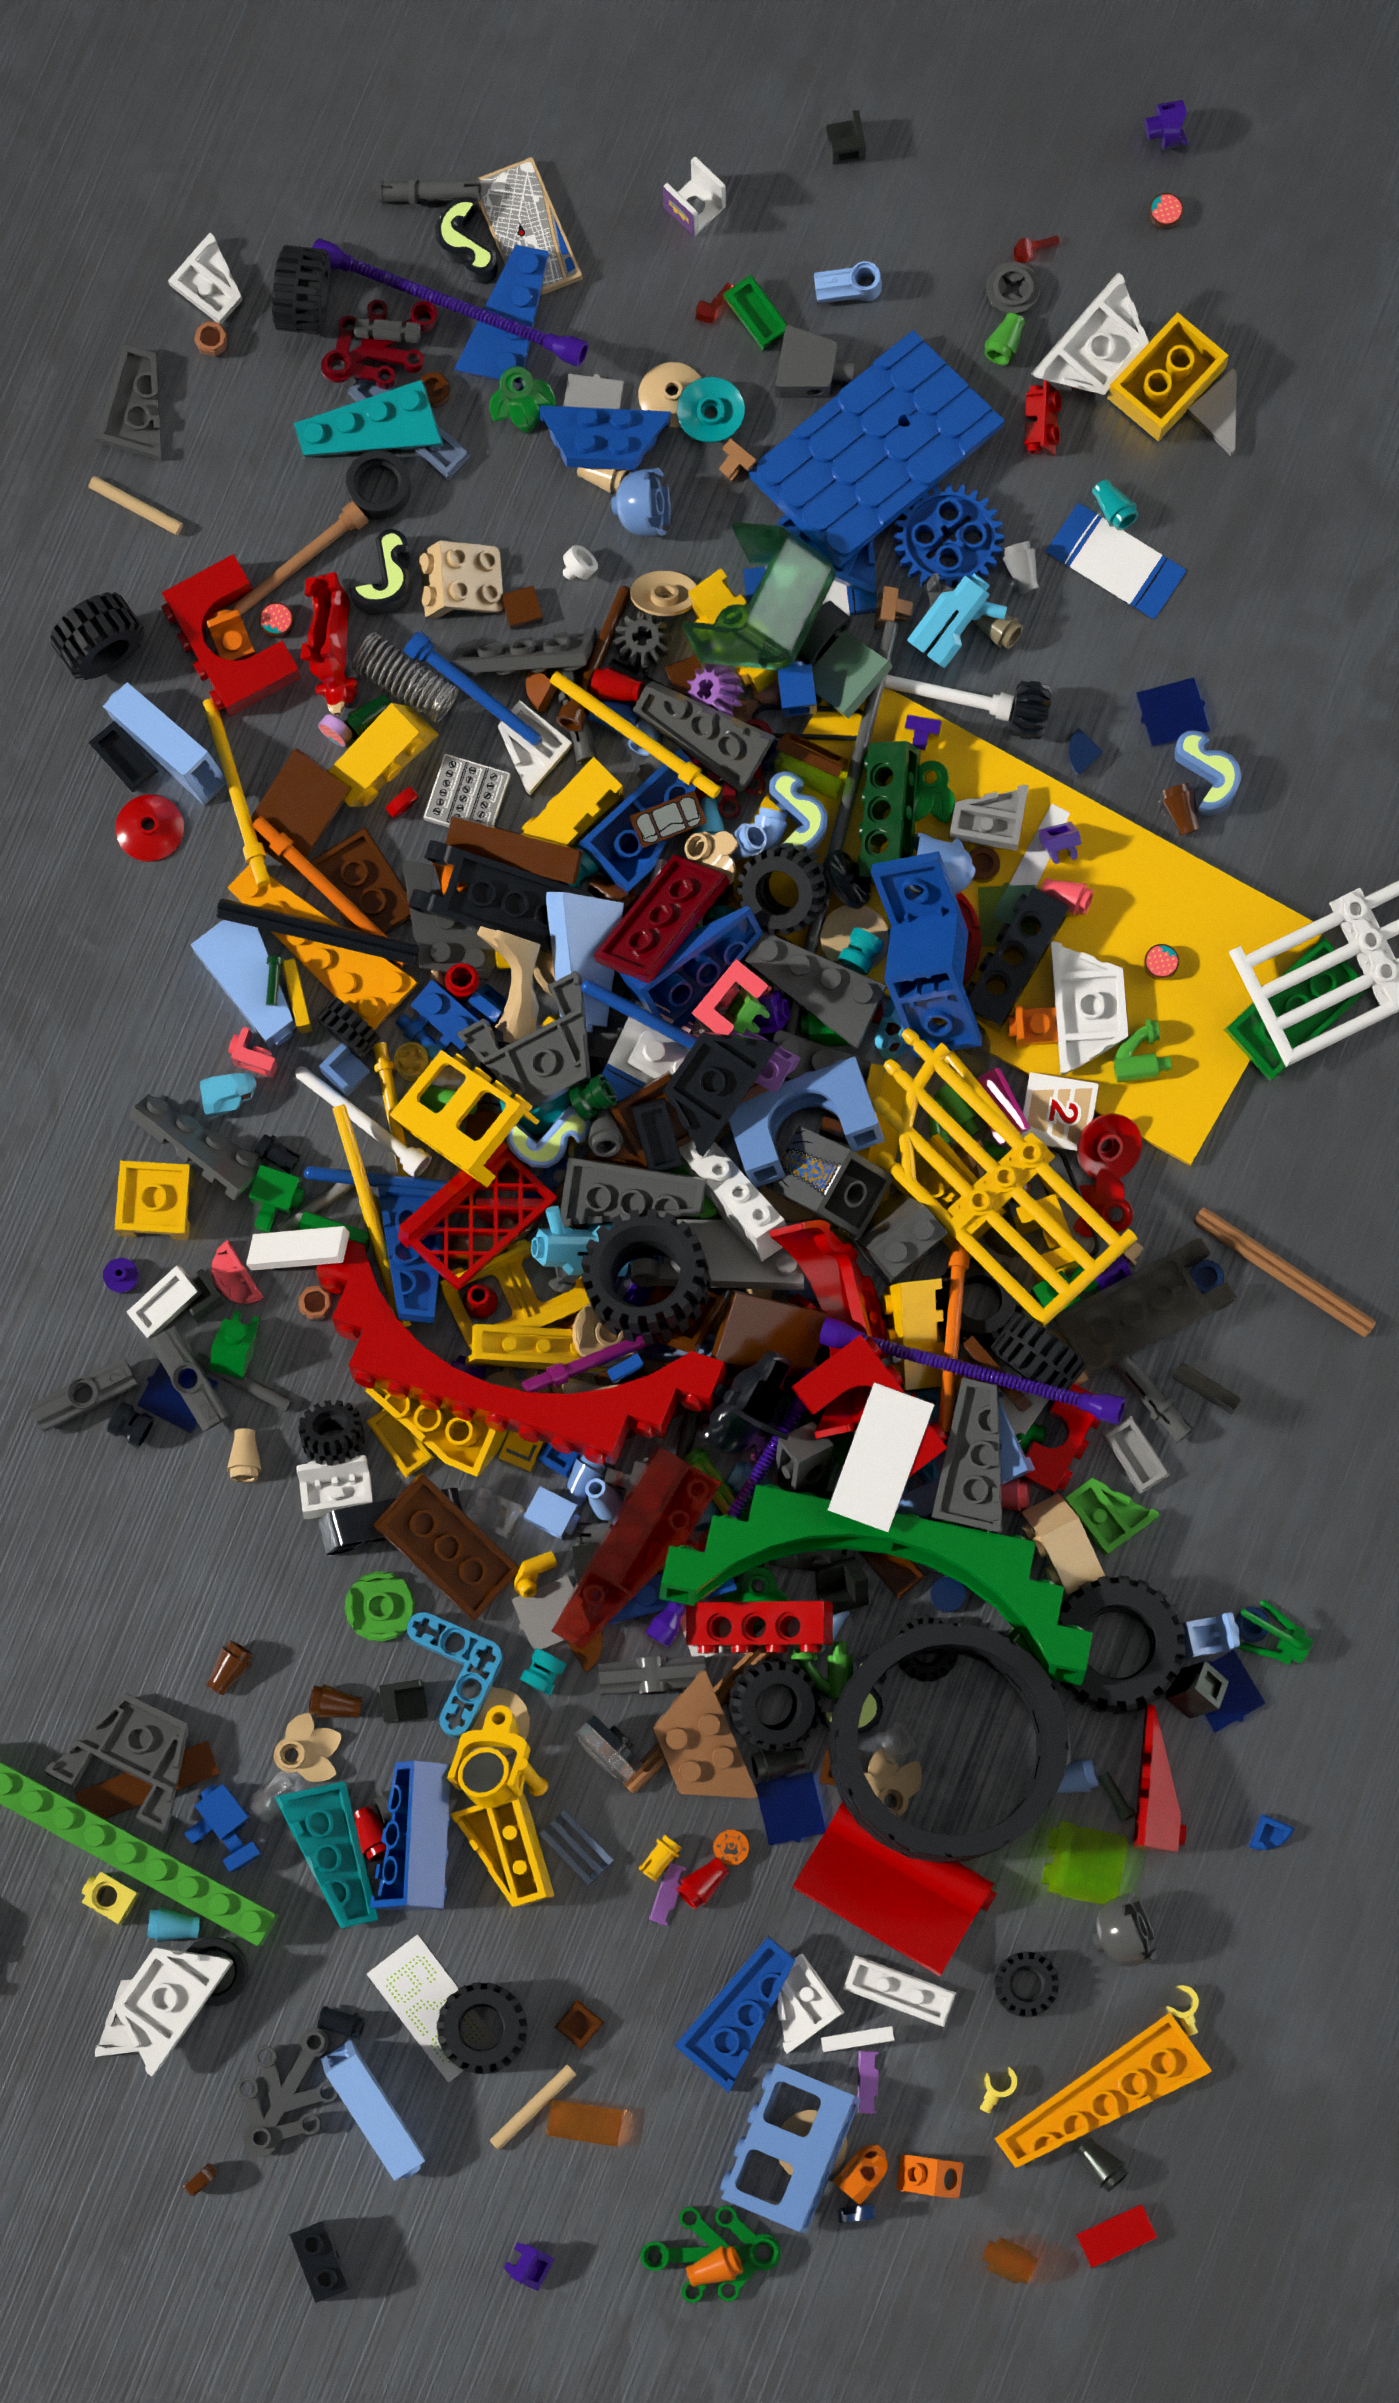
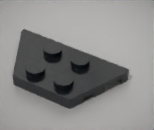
(715, 1082)

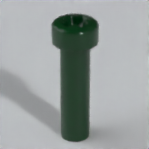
(273, 979)

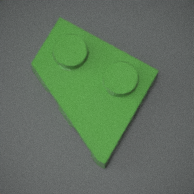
(1108, 1515)

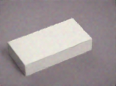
(164, 1302)
(857, 2039)

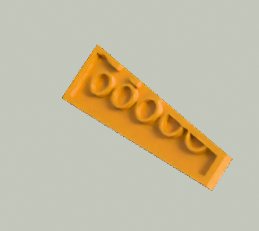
(362, 981)
(1127, 2079)

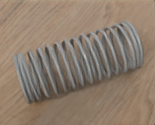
(439, 697)

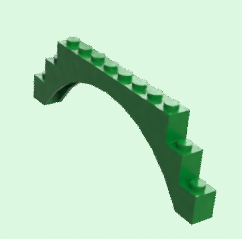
(985, 1562)

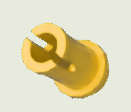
(660, 1858)

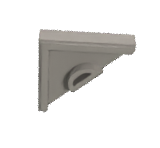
(1217, 411)

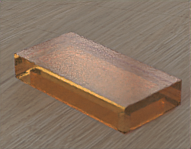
(584, 2123)

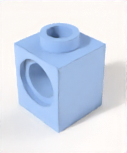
(552, 1513)

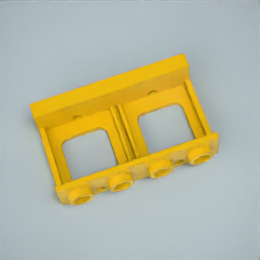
(442, 1128)
(525, 1306)

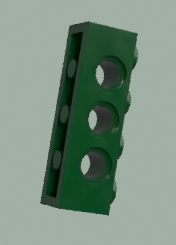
(900, 795)

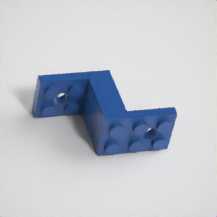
(926, 951)

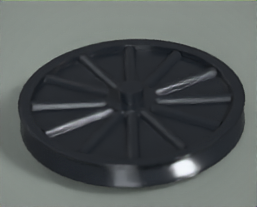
(845, 880)

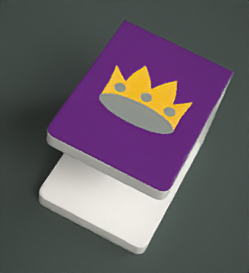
(703, 186)

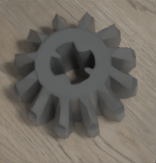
(629, 640)

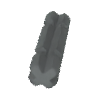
(387, 330)

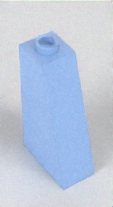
(166, 743)
(576, 932)
(238, 963)
(372, 2110)

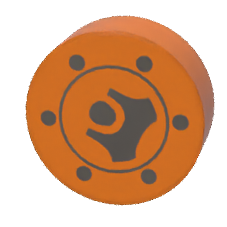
(731, 1847)

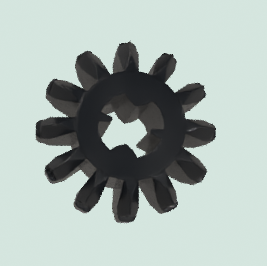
(1030, 710)

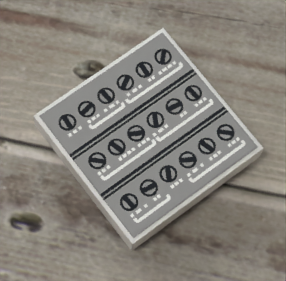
(466, 792)

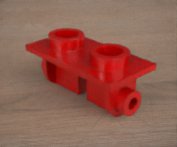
(1042, 403)

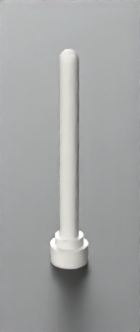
(997, 705)
(413, 1160)

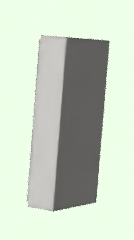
(1135, 1455)

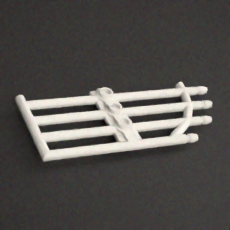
(1365, 941)

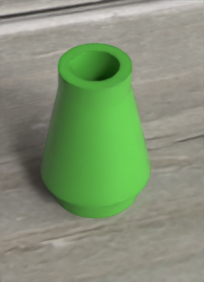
(1004, 341)

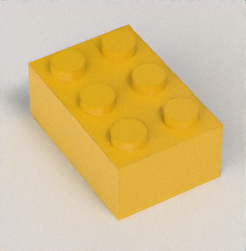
(1168, 376)

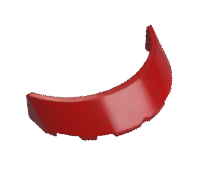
(844, 1296)

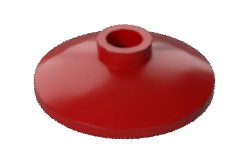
(154, 843)
(1121, 1150)

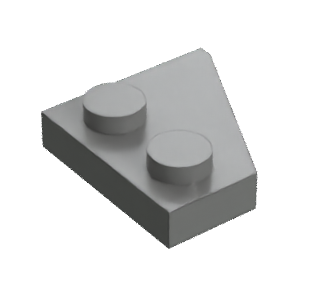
(990, 819)

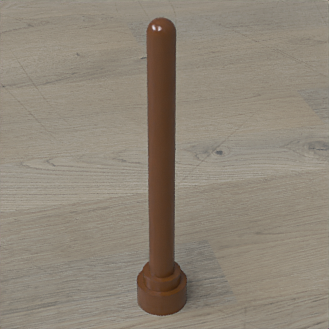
(573, 715)

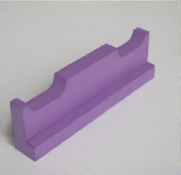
(666, 1894)
(867, 2081)

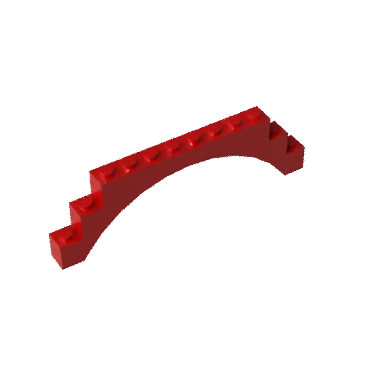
(580, 1422)

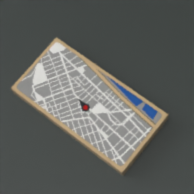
(523, 215)

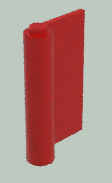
(895, 1898)

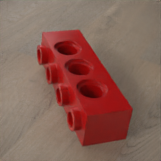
(705, 1618)

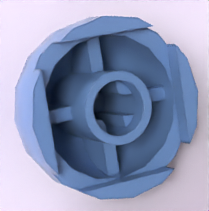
(643, 503)

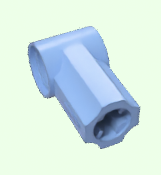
(843, 284)

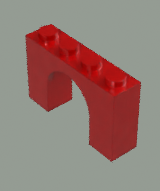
(236, 682)
(856, 1367)

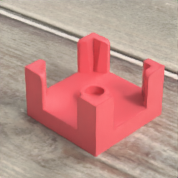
(724, 993)

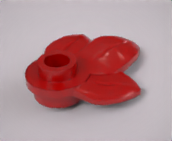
(1102, 1197)

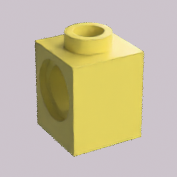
(125, 1897)

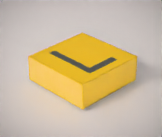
(520, 1452)

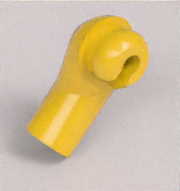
(528, 1573)

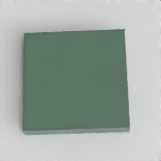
(848, 674)

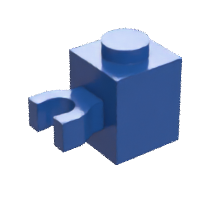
(797, 690)
(220, 1814)

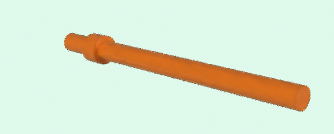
(283, 845)
(958, 1263)

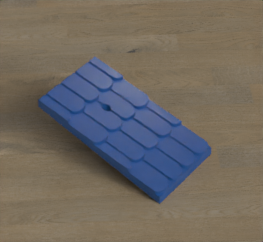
(875, 448)

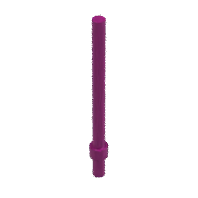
(559, 1374)

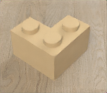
(1062, 1542)

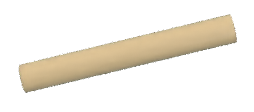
(135, 505)
(540, 2100)

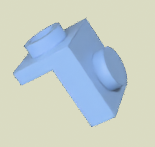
(1210, 1635)

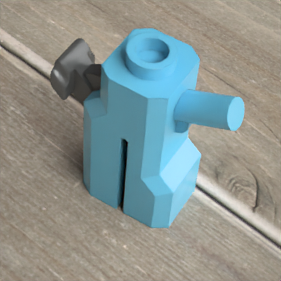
(956, 610)
(564, 1249)

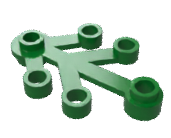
(714, 2241)

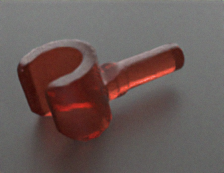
(1024, 248)
(707, 311)

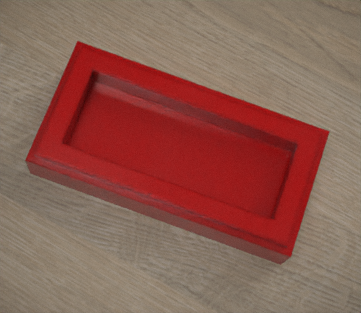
(1116, 2236)

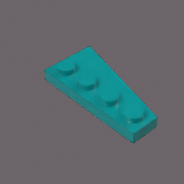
(381, 422)
(330, 1843)

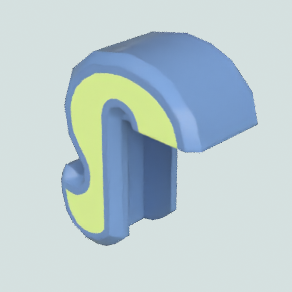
(1212, 766)
(802, 809)

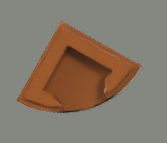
(539, 690)

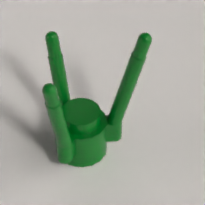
(1292, 1642)

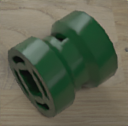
(595, 1096)

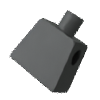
(809, 365)

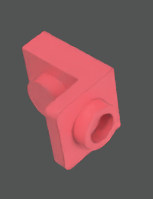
(254, 1060)

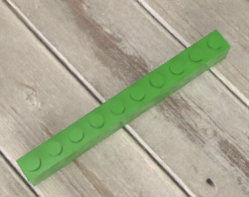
(135, 1856)

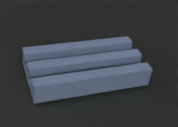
(555, 1825)

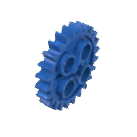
(926, 518)

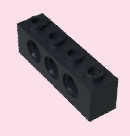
(1049, 916)

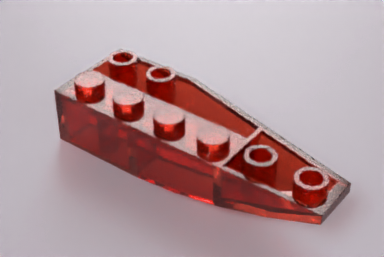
(655, 1514)

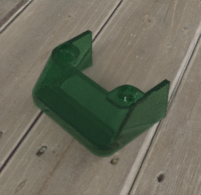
(781, 610)

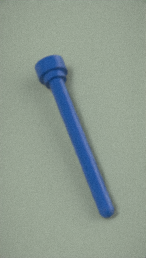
(421, 649)
(638, 1013)
(375, 1179)

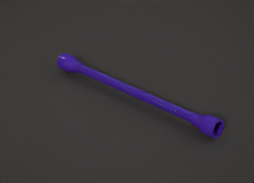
(567, 348)
(1104, 1407)
(667, 1623)

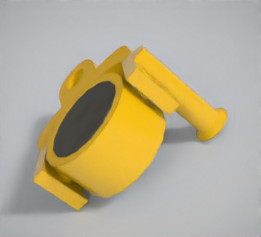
(486, 1772)

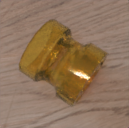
(407, 1058)

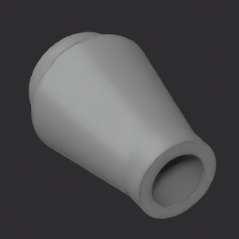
(1022, 566)

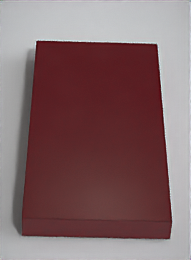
(661, 919)

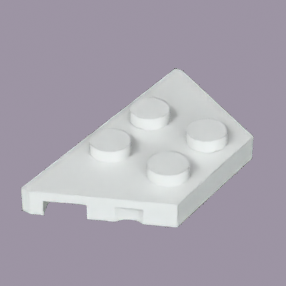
(1098, 343)
(1087, 1006)
(166, 2000)

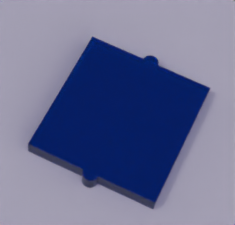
(1172, 711)
(166, 1402)
(1240, 1696)
(790, 1808)

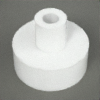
(579, 563)

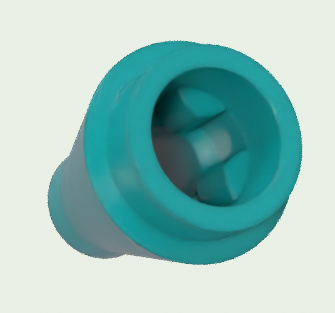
(1116, 506)

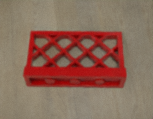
(451, 1199)

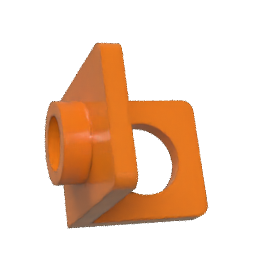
(927, 2176)

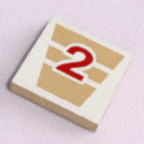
(1059, 1109)

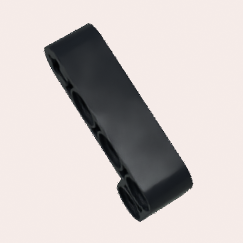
(353, 1526)

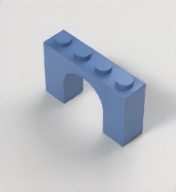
(832, 1087)

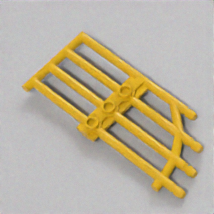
(995, 1188)

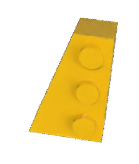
(707, 602)
(382, 752)
(578, 806)
(914, 1324)
(509, 1848)

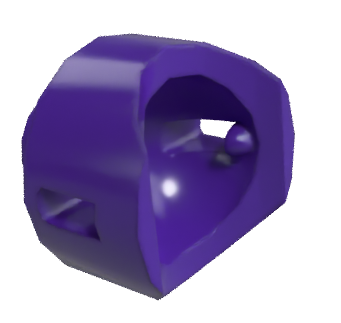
(1167, 124)

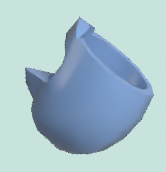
(955, 859)

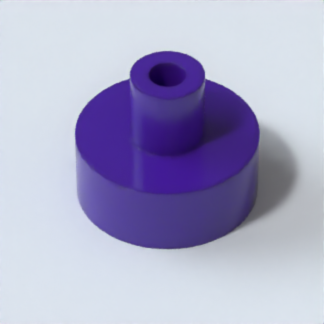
(127, 1281)

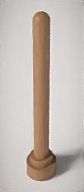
(349, 519)

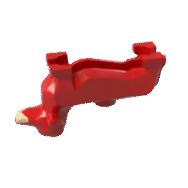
(328, 641)

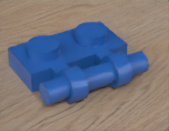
(444, 1012)

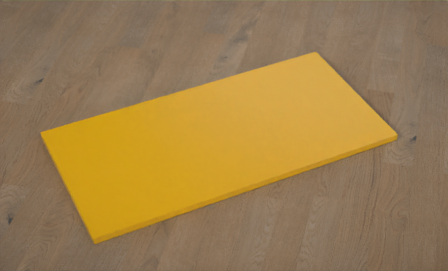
(1141, 898)

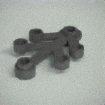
(283, 2097)

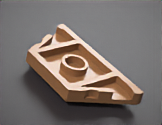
(701, 1745)

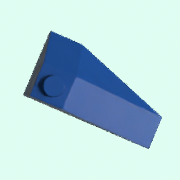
(614, 841)
(698, 965)

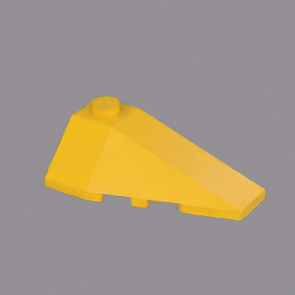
(453, 1440)

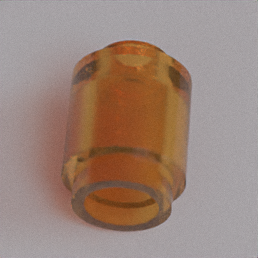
(1009, 2260)

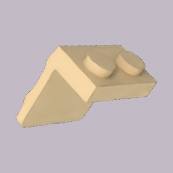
(460, 578)

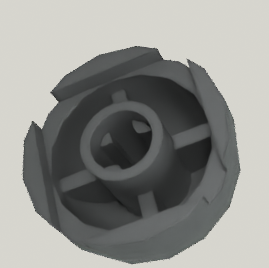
(1124, 1932)

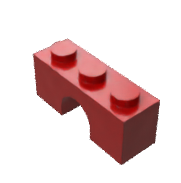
(1052, 1463)

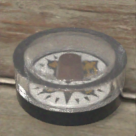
(608, 1749)

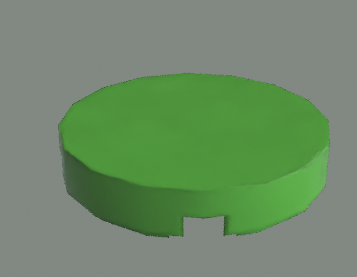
(379, 1606)

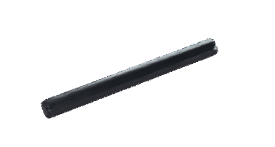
(317, 931)

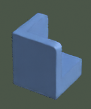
(344, 1070)

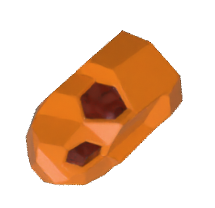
(862, 2172)

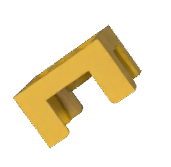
(153, 1199)
(1058, 1257)

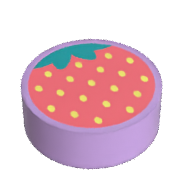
(335, 730)

